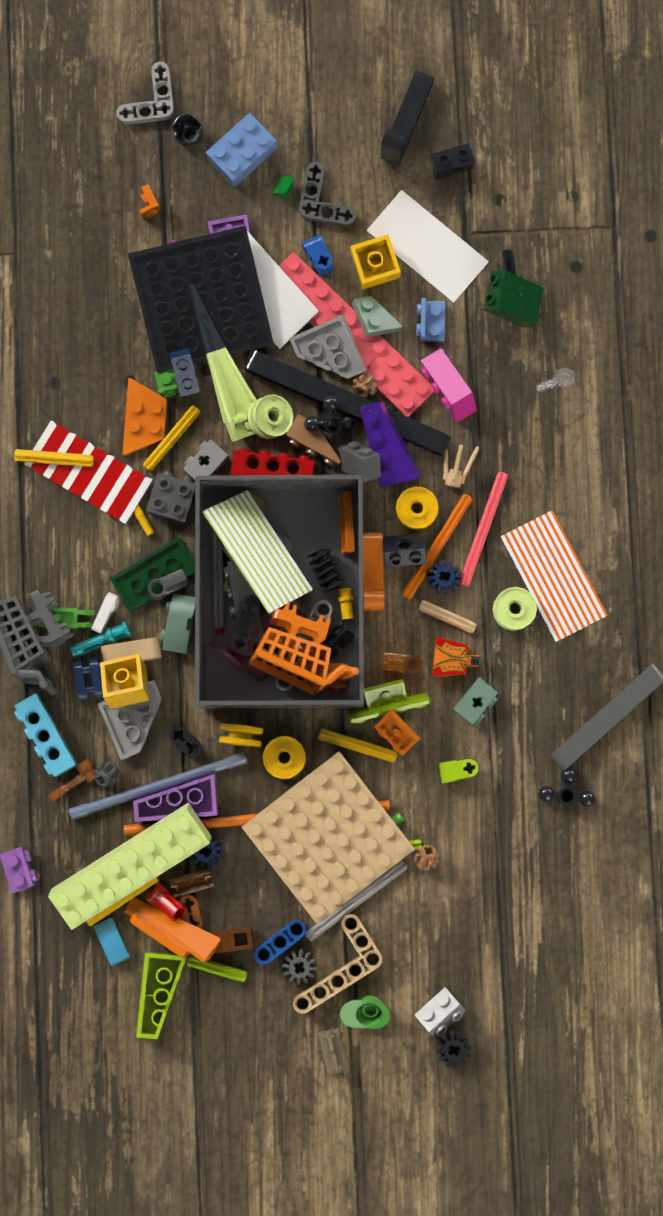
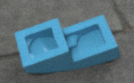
(112, 941)

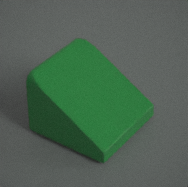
(284, 187)

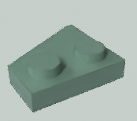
(374, 317)

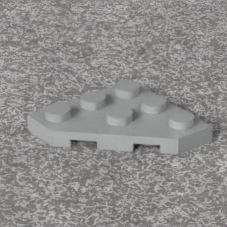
(330, 347)
(131, 723)

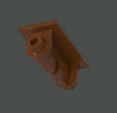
(191, 882)

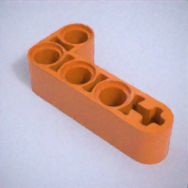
(373, 572)

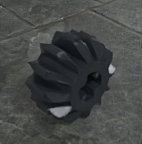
(451, 1056)

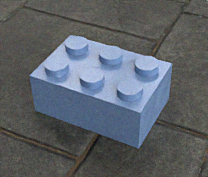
(241, 150)

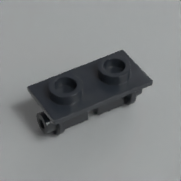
(339, 635)

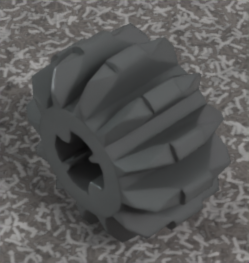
(292, 968)

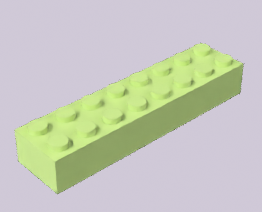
(130, 866)

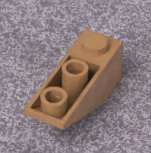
(312, 441)

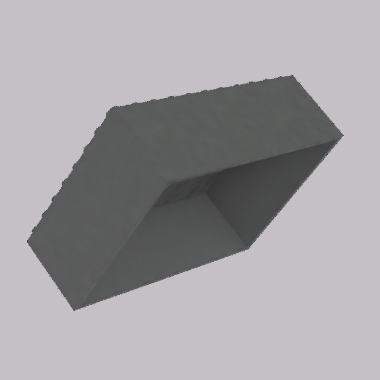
(308, 515)

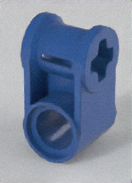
(317, 252)

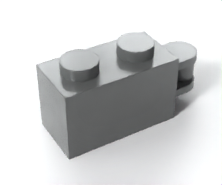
(360, 461)

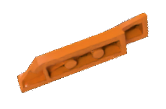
(175, 935)

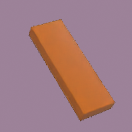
(346, 523)

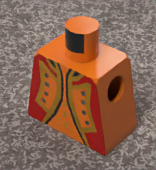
(451, 658)

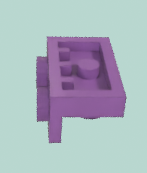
(18, 869)

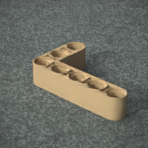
(343, 971)

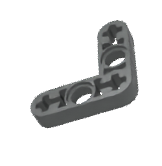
(313, 201)

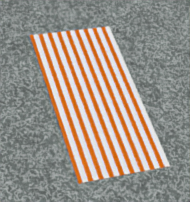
(554, 576)

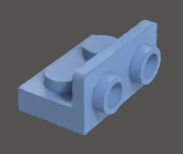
(432, 321)

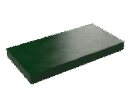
(134, 580)

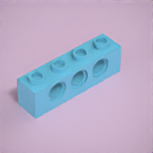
(35, 705)

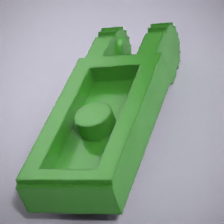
(70, 617)

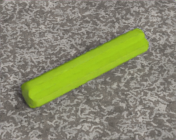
(218, 969)

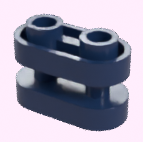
(82, 688)

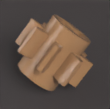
(364, 385)
(426, 857)

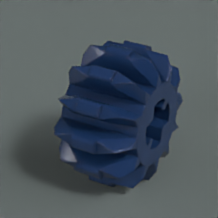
(444, 570)
(203, 858)

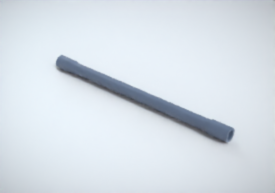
(227, 763)

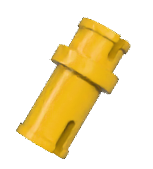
(346, 603)

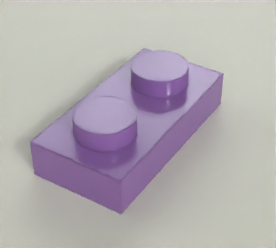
(228, 223)

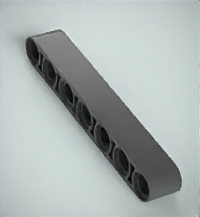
(608, 717)

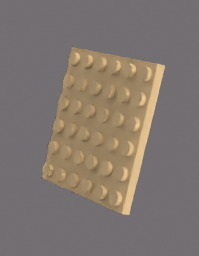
(328, 837)

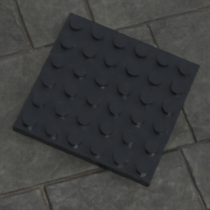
(226, 282)

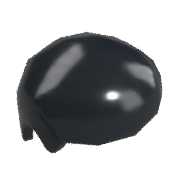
(188, 129)

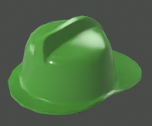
(365, 1013)

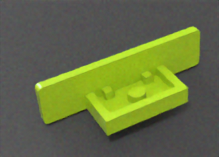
(385, 697)

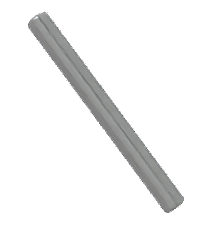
(354, 902)

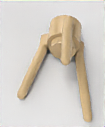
(454, 477)

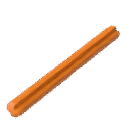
(437, 546)

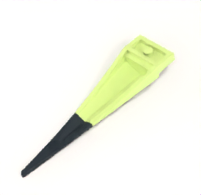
(230, 387)

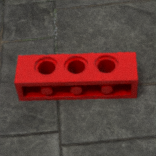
(244, 456)

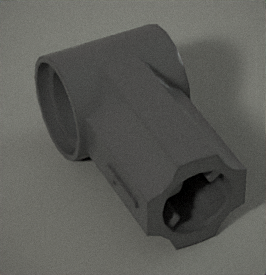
(170, 584)

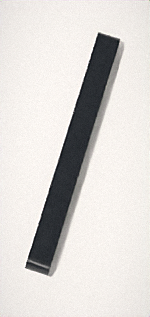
(349, 403)

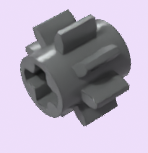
(106, 774)

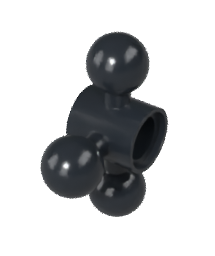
(330, 404)
(568, 776)

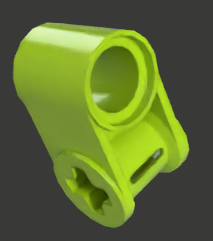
(453, 770)

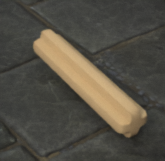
(447, 616)

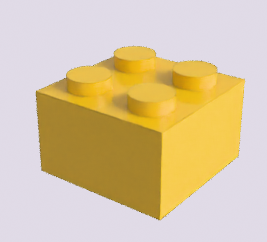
(375, 262)
(124, 681)

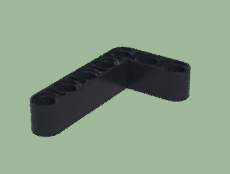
(397, 139)

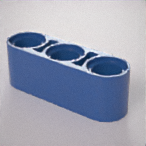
(270, 944)

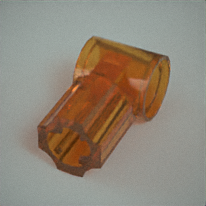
(400, 662)

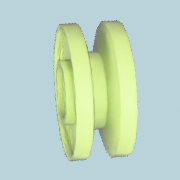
(280, 412)
(526, 605)

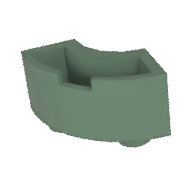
(179, 623)

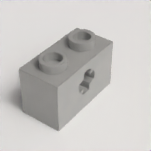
(210, 451)

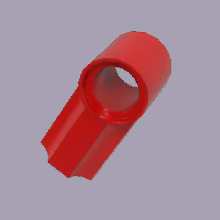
(162, 899)

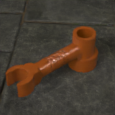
(86, 773)

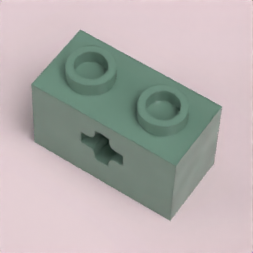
(477, 690)

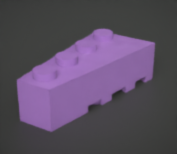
(199, 793)

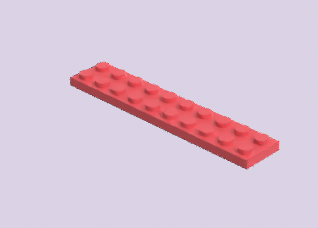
(393, 374)

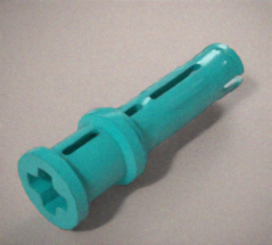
(110, 636)

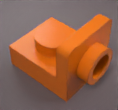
(148, 198)

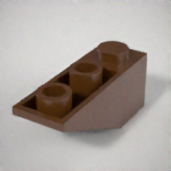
(234, 939)

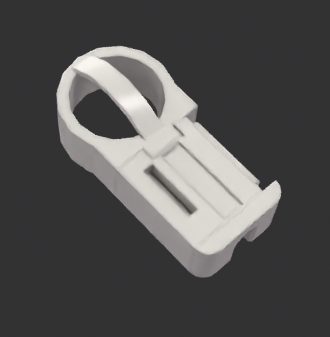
(105, 612)

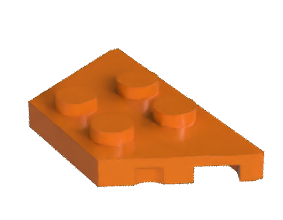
(144, 418)

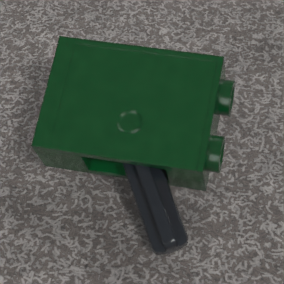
(512, 296)

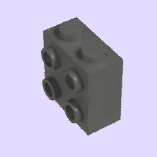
(172, 497)

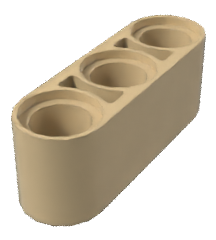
(147, 648)

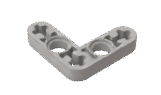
(160, 101)

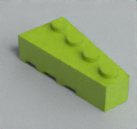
(158, 984)

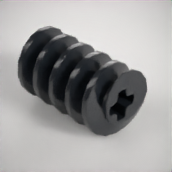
(326, 570)

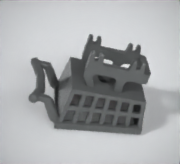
(28, 669)

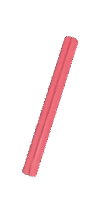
(483, 529)

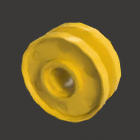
(420, 496)
(241, 735)
(273, 751)

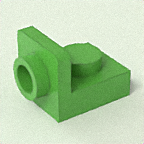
(166, 383)

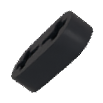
(182, 745)

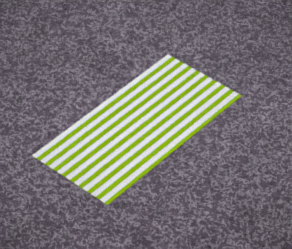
(257, 551)

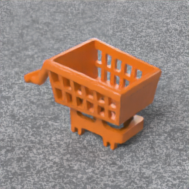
(302, 648)

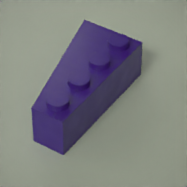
(383, 437)

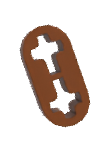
(195, 910)

